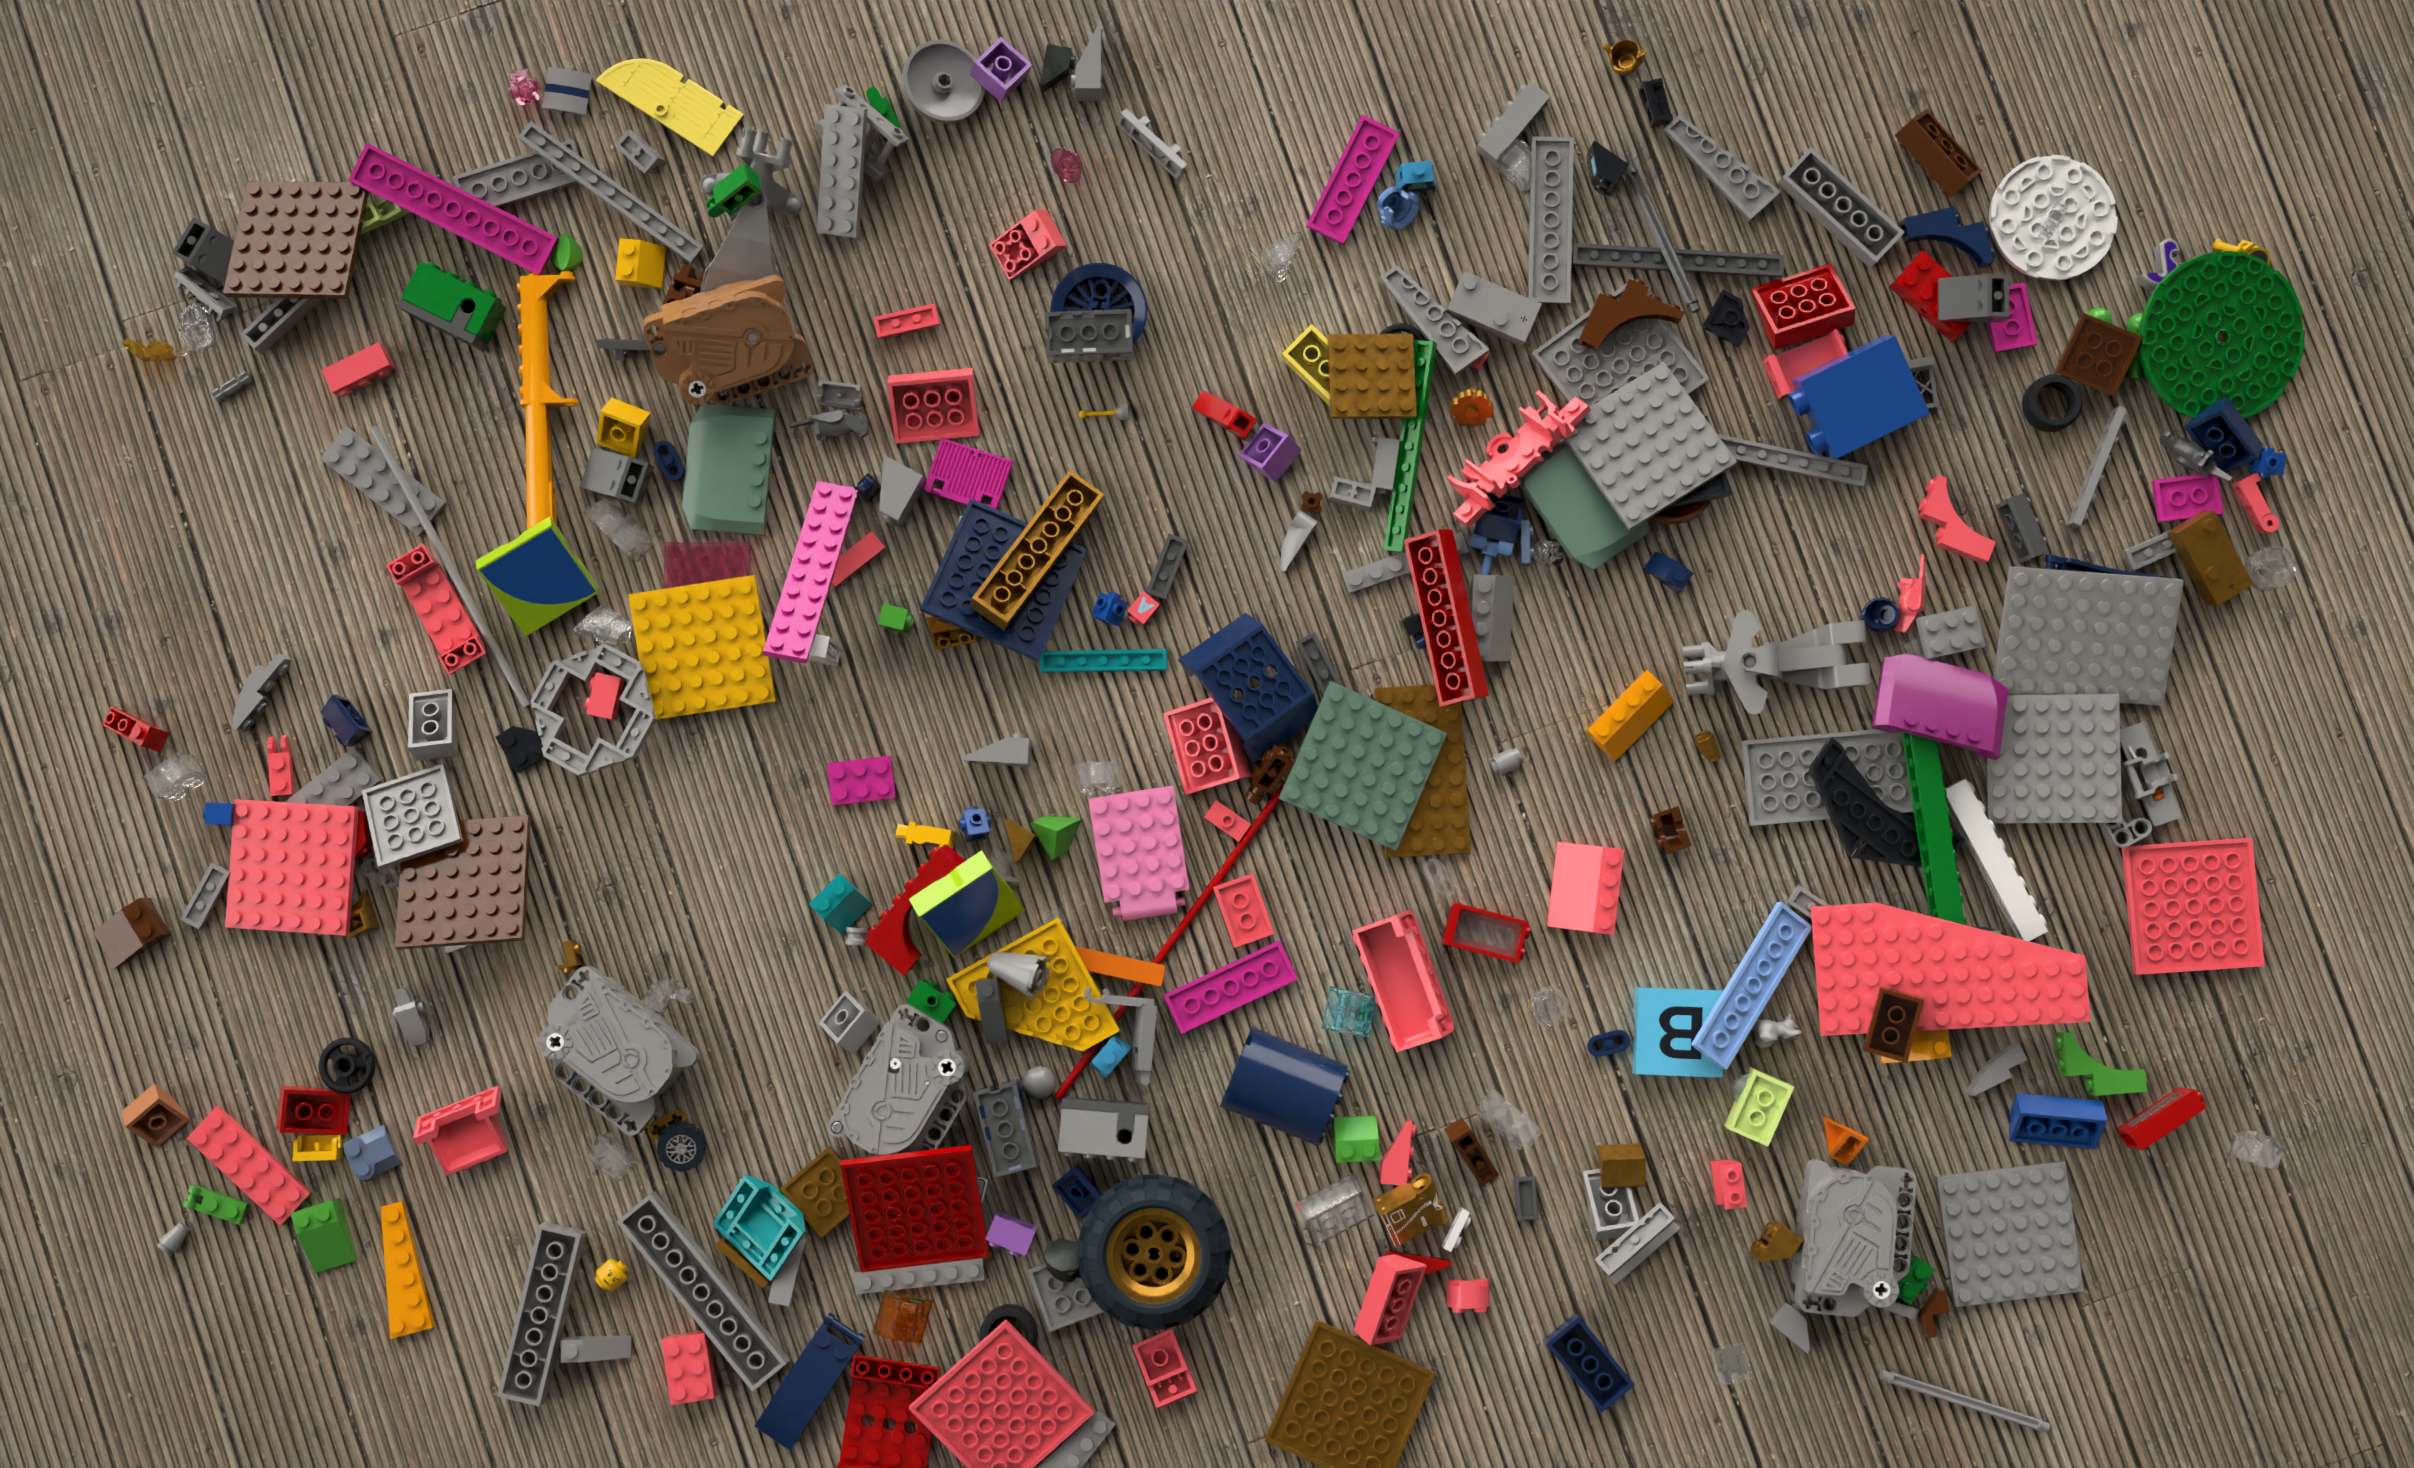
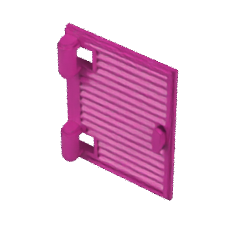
(967, 474)

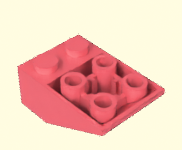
(1027, 244)

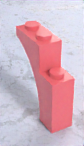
(1954, 534)

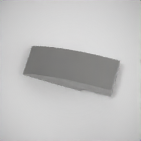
(1997, 1069)
(785, 1281)

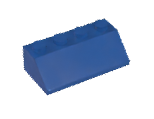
(2056, 1121)

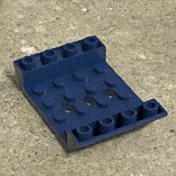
(1264, 713)

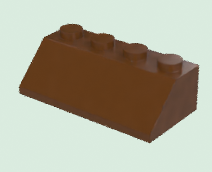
(1937, 153)

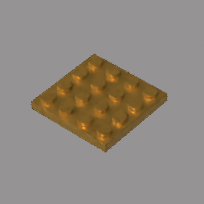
(1371, 376)

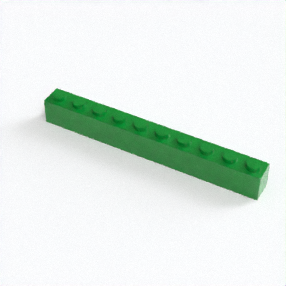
(1933, 828)

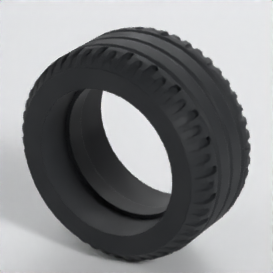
(2071, 394)
(1015, 1311)

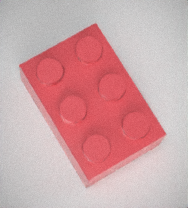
(689, 1367)

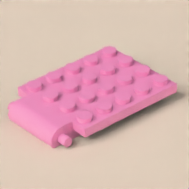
(1140, 852)

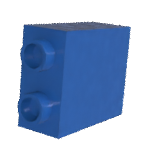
(1858, 397)

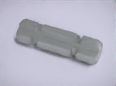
(231, 386)

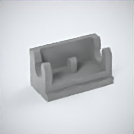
(639, 152)
(840, 395)
(1352, 494)

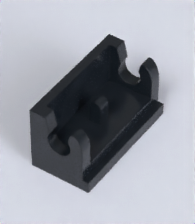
(1656, 102)

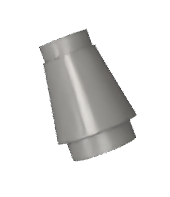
(173, 1239)

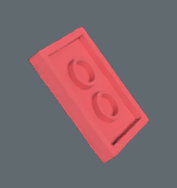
(1243, 910)

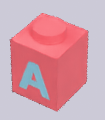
(1142, 609)

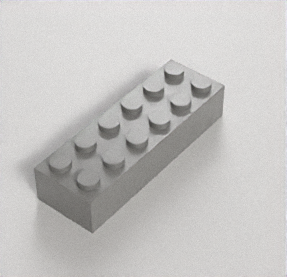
(1840, 207)

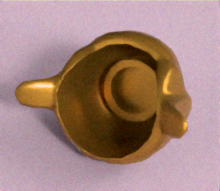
(1625, 56)

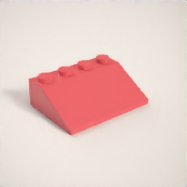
(933, 405)
(1205, 746)
(1585, 888)

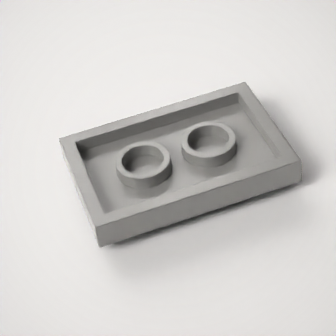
(1950, 632)

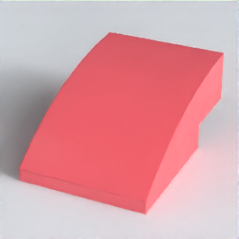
(1165, 1368)

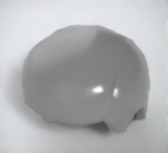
(1038, 1082)

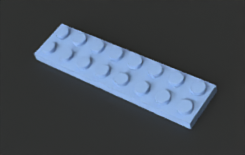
(1751, 985)

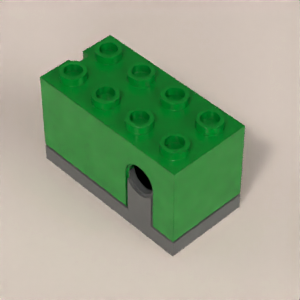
(452, 305)

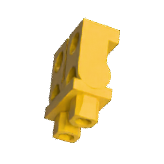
(925, 835)

